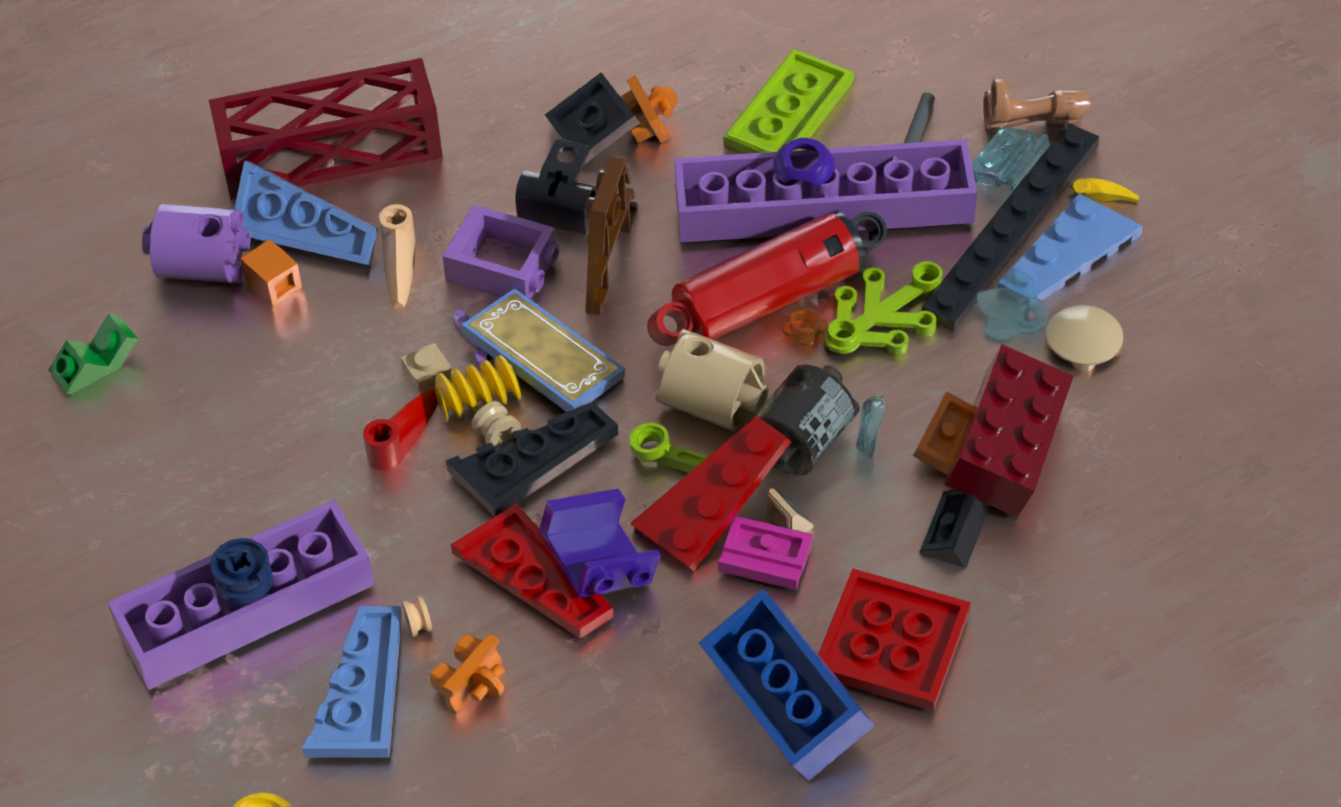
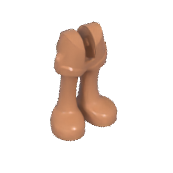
(1058, 107)

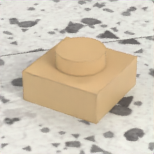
(424, 366)

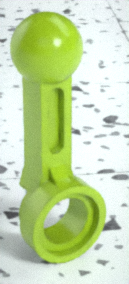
(665, 453)

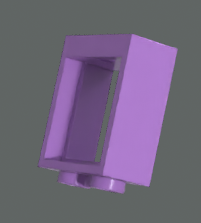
(466, 270)

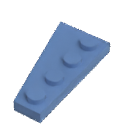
(299, 219)
(361, 694)

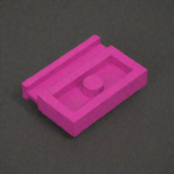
(765, 552)

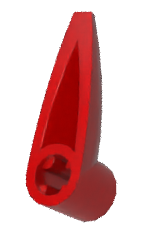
(393, 438)

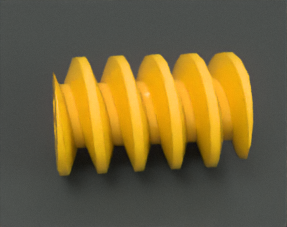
(476, 386)

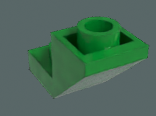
(85, 363)

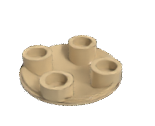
(1084, 336)

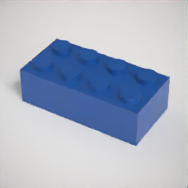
(786, 685)

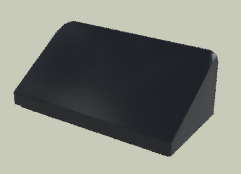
(954, 528)

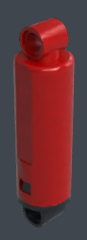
(769, 277)

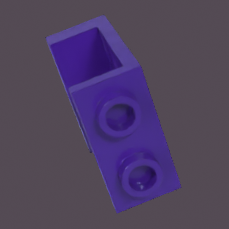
(592, 544)

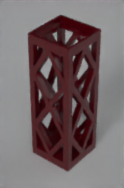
(357, 123)

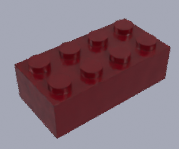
(1009, 430)

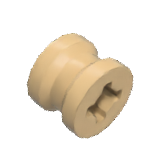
(494, 424)

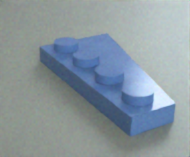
(1073, 243)

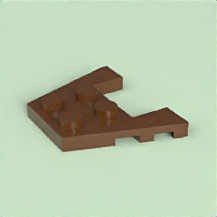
(608, 214)

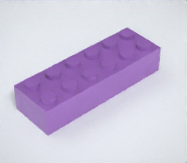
(186, 622)

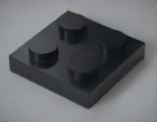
(593, 116)

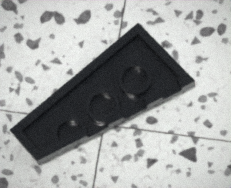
(516, 468)

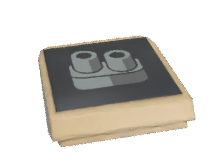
(786, 513)

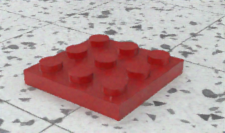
(894, 638)

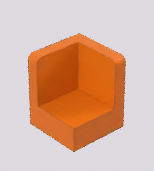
(271, 273)

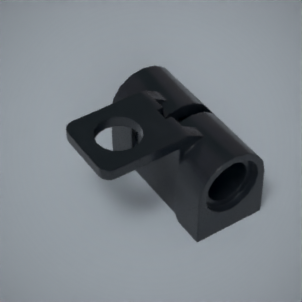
(555, 194)

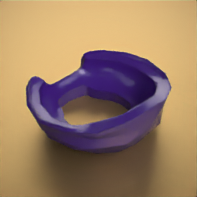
(819, 172)

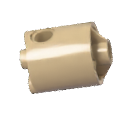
(712, 381)

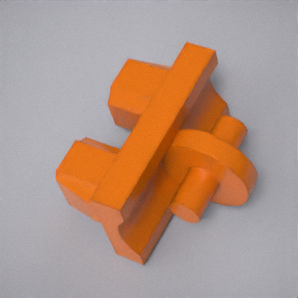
(659, 102)
(475, 677)

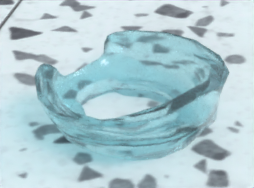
(870, 422)

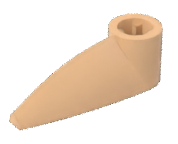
(398, 251)

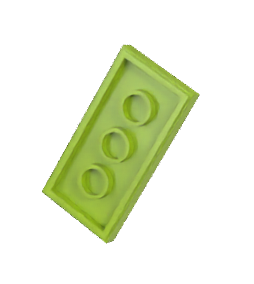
(789, 104)

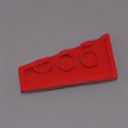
(708, 498)
(519, 559)

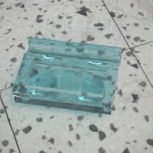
(1009, 157)

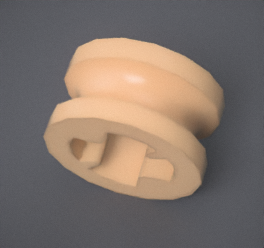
(417, 616)

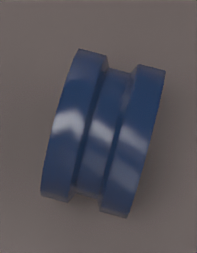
(253, 574)

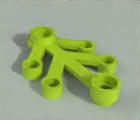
(847, 335)

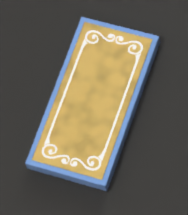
(543, 351)

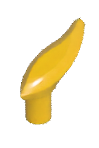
(1103, 190)

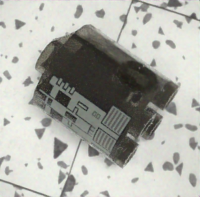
(811, 412)

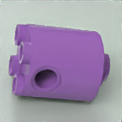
(196, 243)

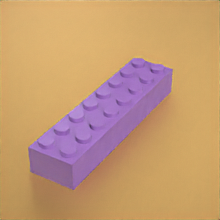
(900, 182)

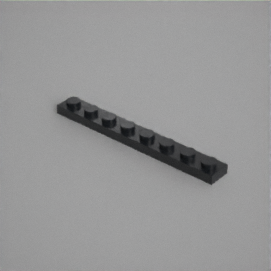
(1010, 226)

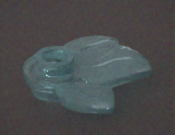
(1008, 306)

